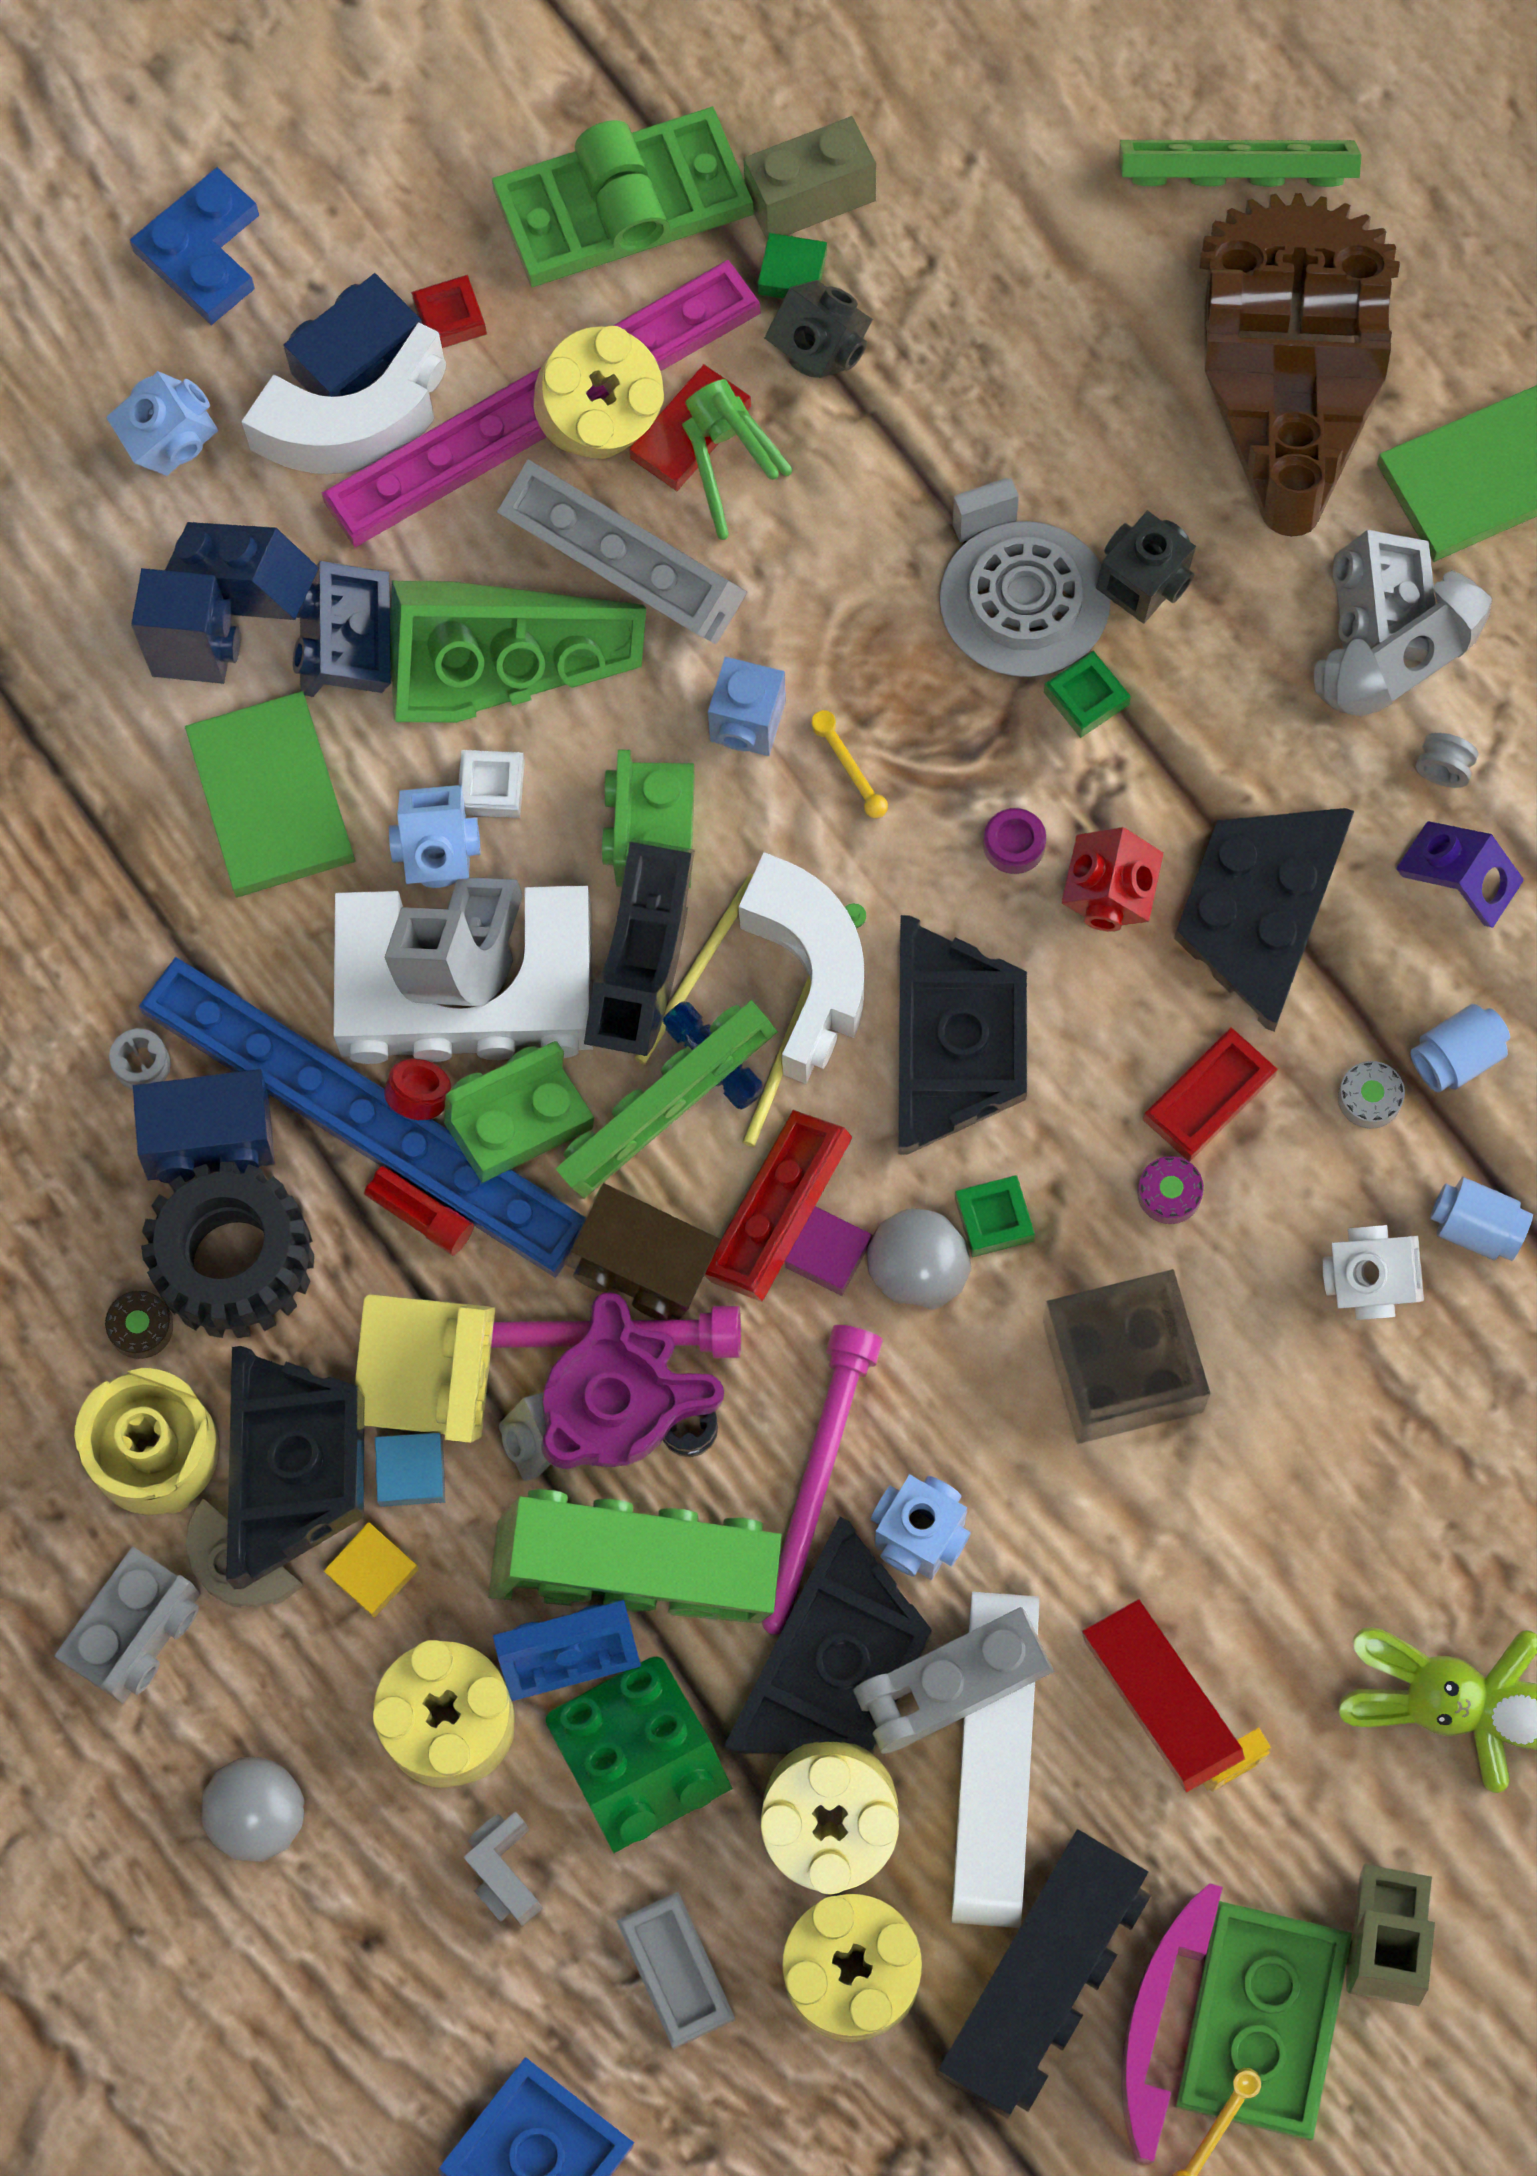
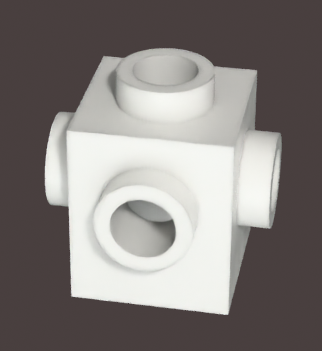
(1398, 1272)

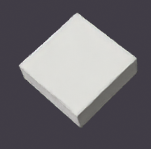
(492, 783)

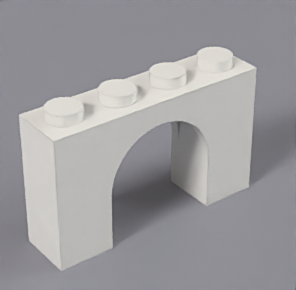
(541, 1005)

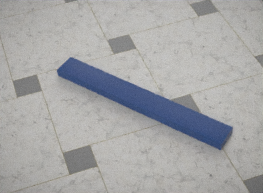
(359, 1116)

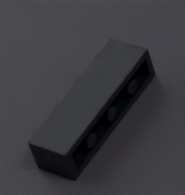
(1043, 1974)

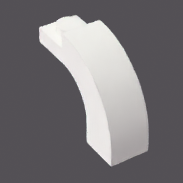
(354, 429)
(812, 923)

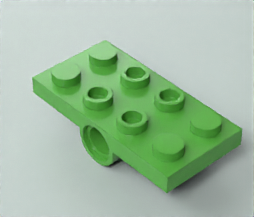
(622, 194)

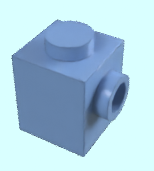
(746, 706)

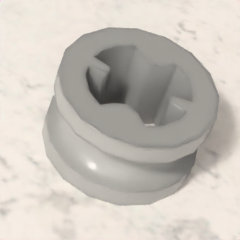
(1447, 760)
(131, 1041)

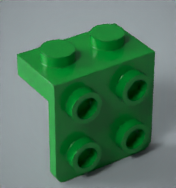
(637, 1752)

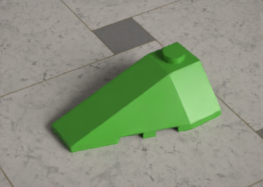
(489, 645)

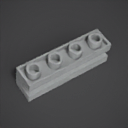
(622, 552)

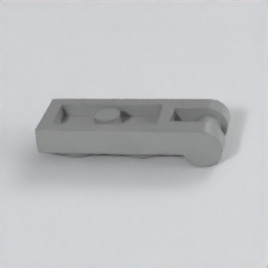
(955, 1680)

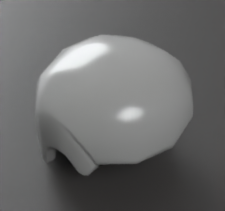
(918, 1258)
(252, 1809)

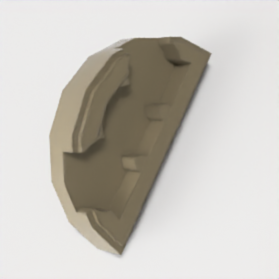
(208, 1561)

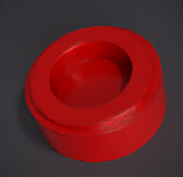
(417, 1089)

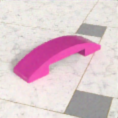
(1143, 2104)

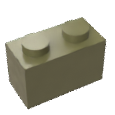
(811, 178)

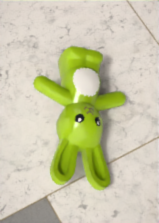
(1451, 1697)

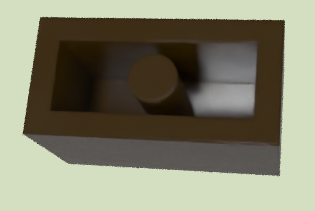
(640, 1254)

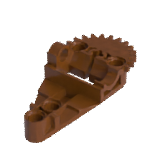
(1296, 402)

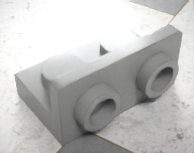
(1382, 588)
(129, 1626)

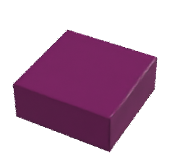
(828, 1251)

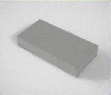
(675, 1970)

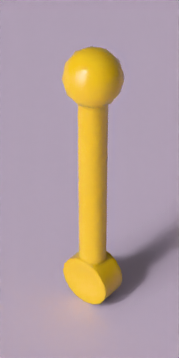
(824, 726)
(1246, 2085)

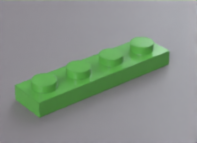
(1262, 161)
(648, 1113)

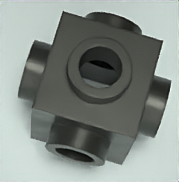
(819, 329)
(1146, 565)

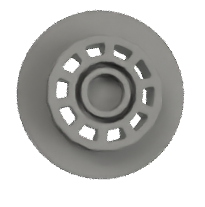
(1025, 591)

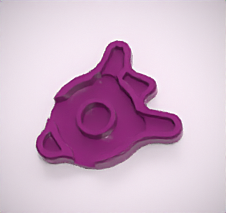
(614, 1394)

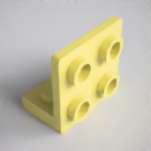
(425, 1365)

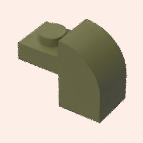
(1391, 1936)

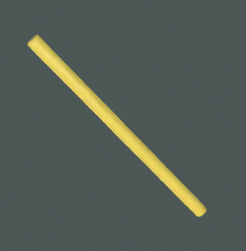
(702, 960)
(775, 1076)

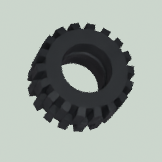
(204, 1206)

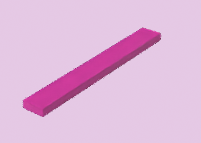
(507, 420)

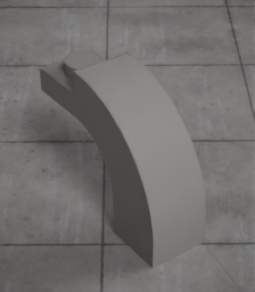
(456, 951)

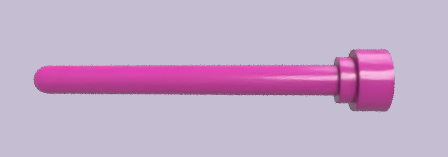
(713, 1332)
(851, 1355)

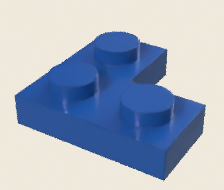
(187, 243)

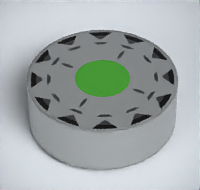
(1371, 1094)

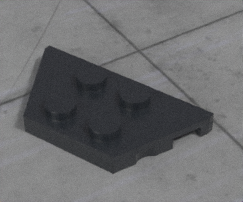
(1261, 901)
(956, 1036)
(290, 1463)
(839, 1634)

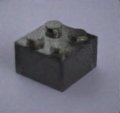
(1125, 1356)

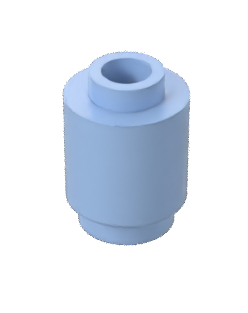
(1461, 1048)
(1481, 1219)

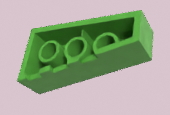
(635, 1558)

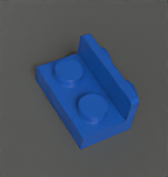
(566, 1650)

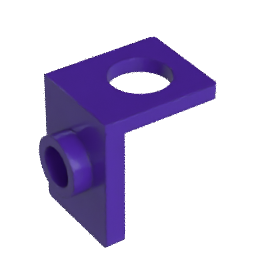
(1460, 861)

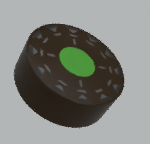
(139, 1324)

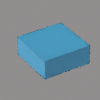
(410, 1469)

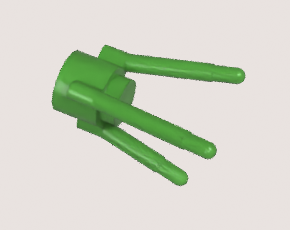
(721, 416)

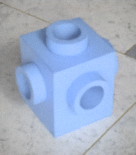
(163, 422)
(434, 836)
(916, 1549)

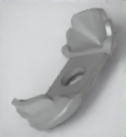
(1370, 679)

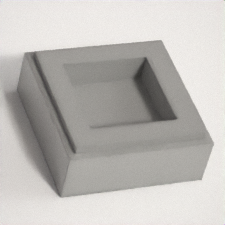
(984, 508)

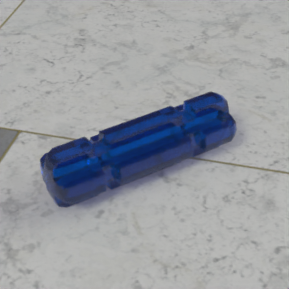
(685, 1026)

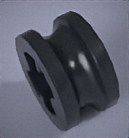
(689, 1444)

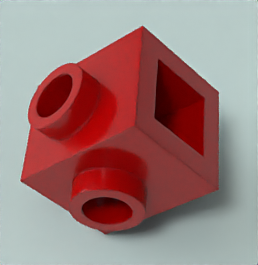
(1112, 878)

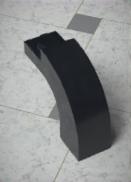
(644, 951)

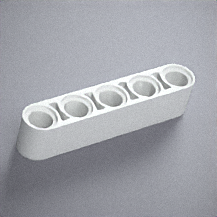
(994, 1792)

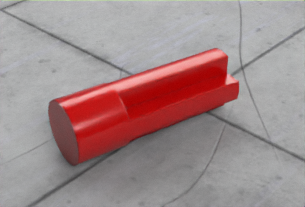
(419, 1210)

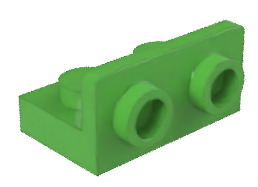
(650, 805)
(515, 1111)

